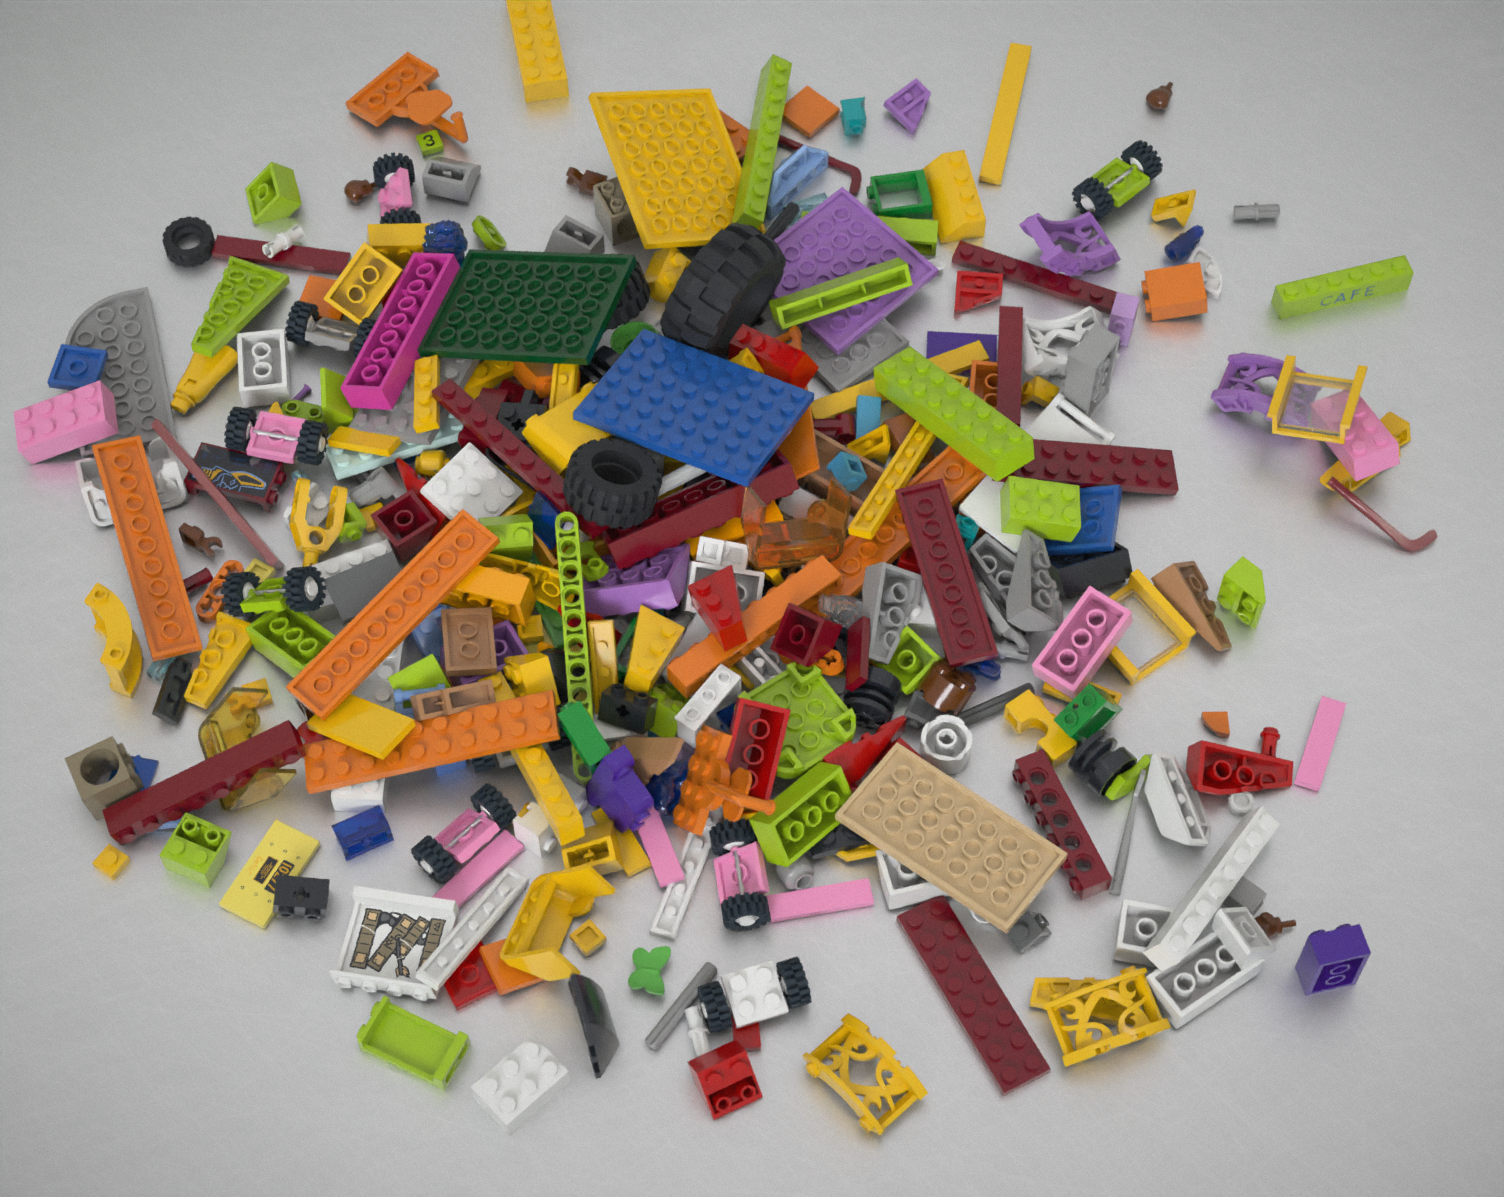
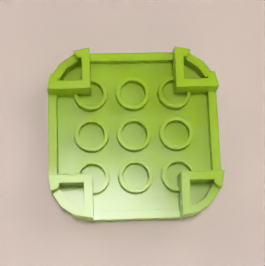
(816, 720)

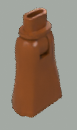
(898, 430)

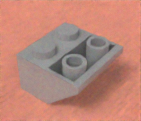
(450, 178)
(575, 237)

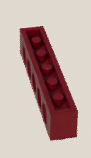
(1038, 767)

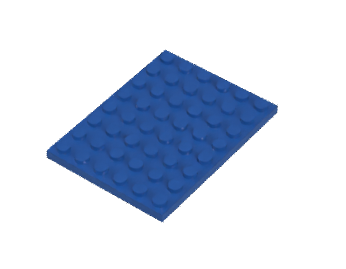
(694, 407)

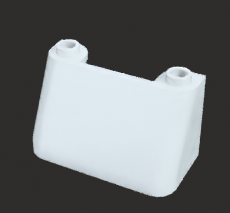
(163, 470)

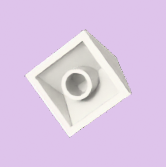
(1242, 936)

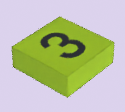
(429, 143)

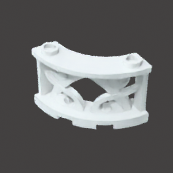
(1040, 333)

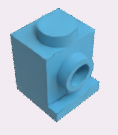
(847, 470)

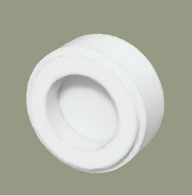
(1240, 803)

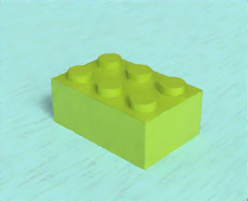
(1041, 507)

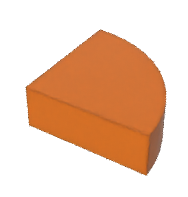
(1217, 722)

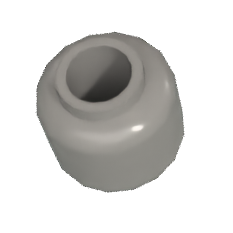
(797, 875)

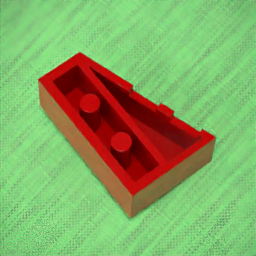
(720, 606)

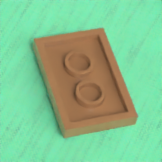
(468, 641)

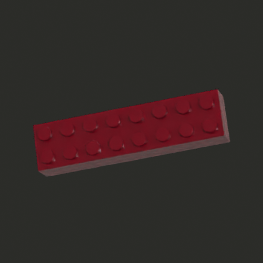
(695, 510)

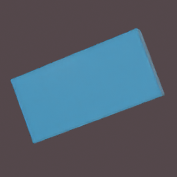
(867, 414)

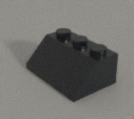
(1079, 571)

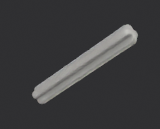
(678, 1008)

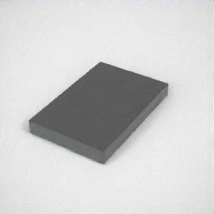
(359, 585)

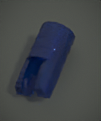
(1183, 243)
(985, 668)

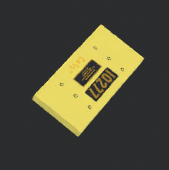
(279, 853)

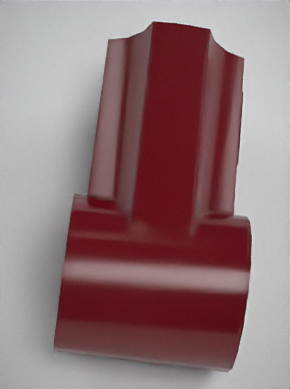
(840, 428)

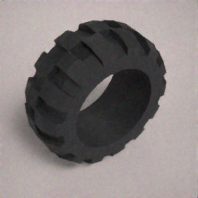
(723, 289)

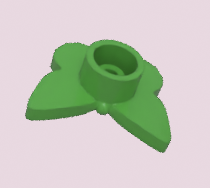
(648, 969)

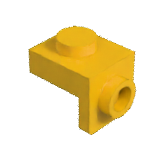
(1039, 391)

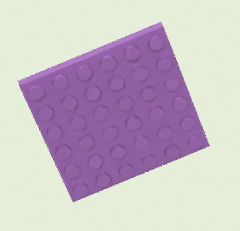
(837, 241)

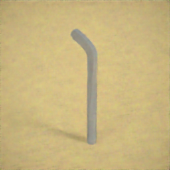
(1125, 843)

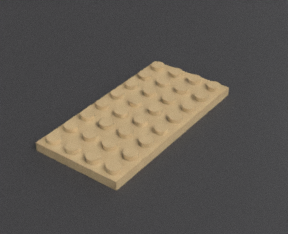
(951, 837)

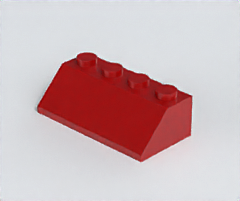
(774, 356)
(757, 743)

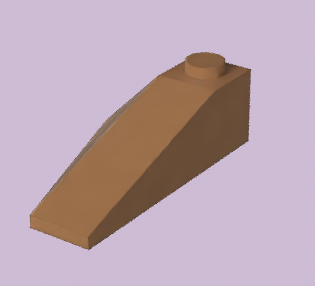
(1185, 590)
(651, 754)

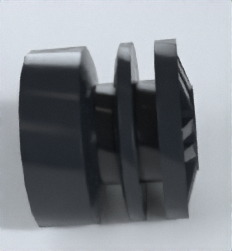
(600, 363)
(874, 699)
(1101, 761)

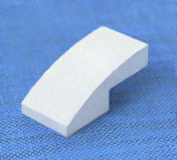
(722, 552)

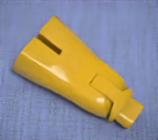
(201, 377)

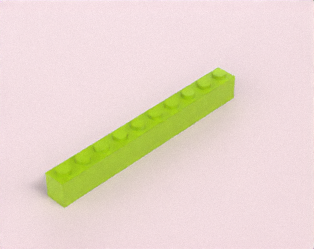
(762, 142)

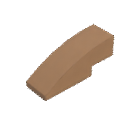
(452, 700)

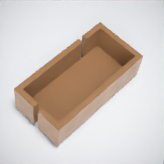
(819, 481)

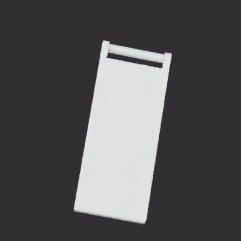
(1051, 424)

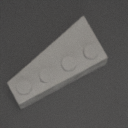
(995, 567)

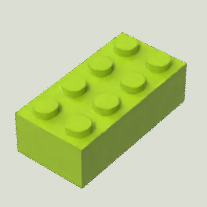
(288, 639)
(802, 814)

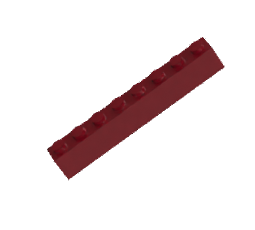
(203, 783)

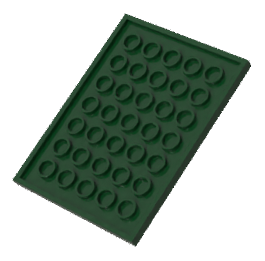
(528, 306)

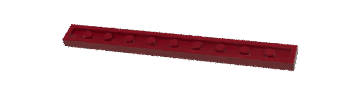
(509, 449)

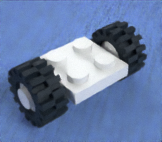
(754, 994)

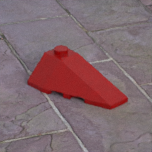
(411, 481)

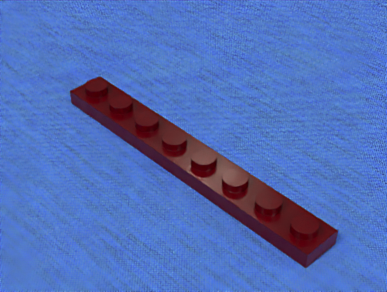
(1034, 277)

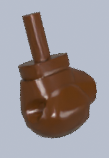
(1160, 97)
(358, 189)
(1273, 925)

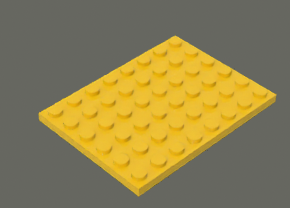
(671, 162)

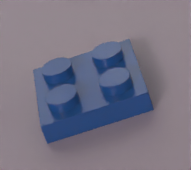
(77, 367)

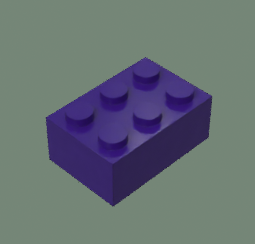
(1332, 959)

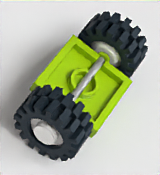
(1118, 180)
(299, 589)

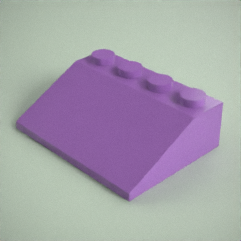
(650, 582)

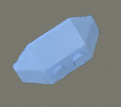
(794, 176)

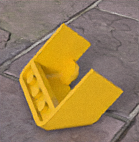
(546, 917)

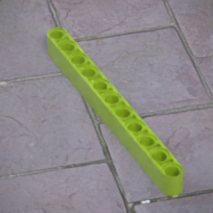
(570, 611)

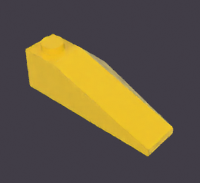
(543, 578)

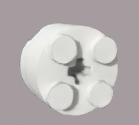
(946, 743)

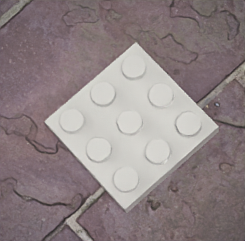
(472, 485)

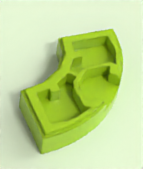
(1126, 781)

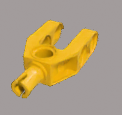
(300, 529)

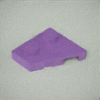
(909, 104)

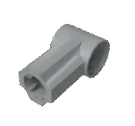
(377, 485)

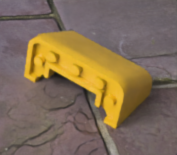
(558, 434)

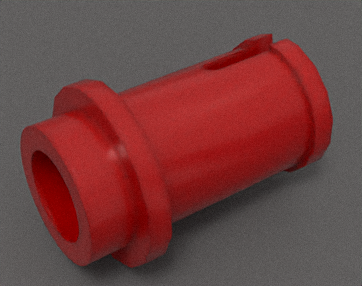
(1269, 741)

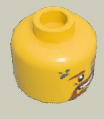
(430, 463)

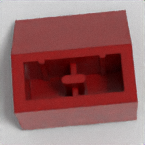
(725, 1079)

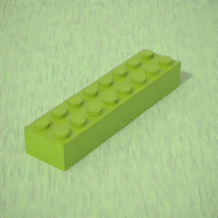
(954, 413)

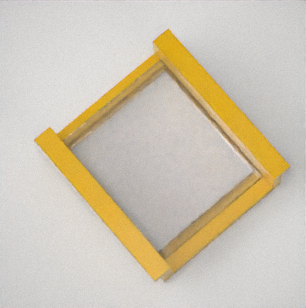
(1314, 404)
(1155, 633)

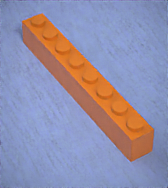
(761, 624)

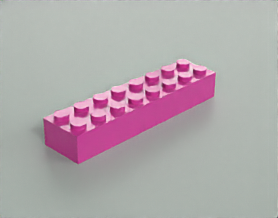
(393, 342)

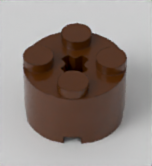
(947, 687)

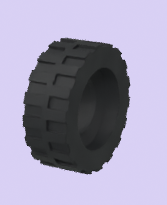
(184, 227)

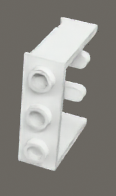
(720, 686)

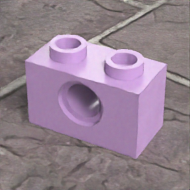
(1123, 317)

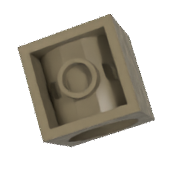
(614, 212)
(94, 762)

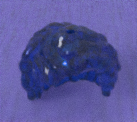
(445, 238)
(667, 787)

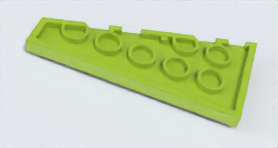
(235, 302)

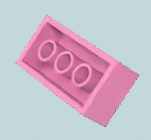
(65, 422)
(1367, 445)
(1082, 643)

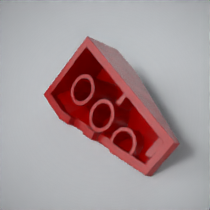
(862, 757)
(1232, 770)

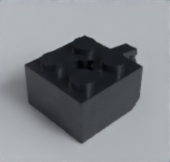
(516, 414)

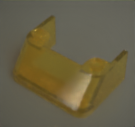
(230, 724)

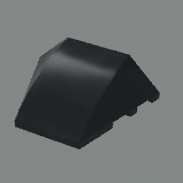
(595, 1021)

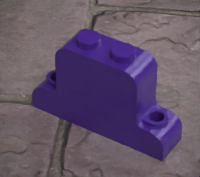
(620, 791)

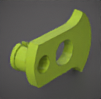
(596, 566)

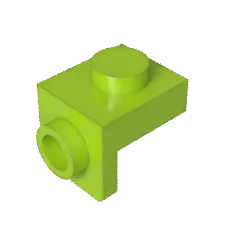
(353, 524)

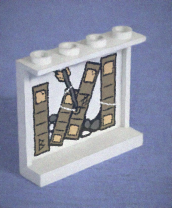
(391, 940)

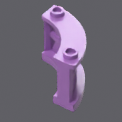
(1074, 230)
(1250, 368)

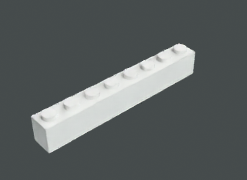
(1211, 889)

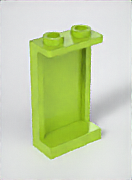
(412, 1043)

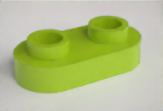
(488, 233)
(303, 410)

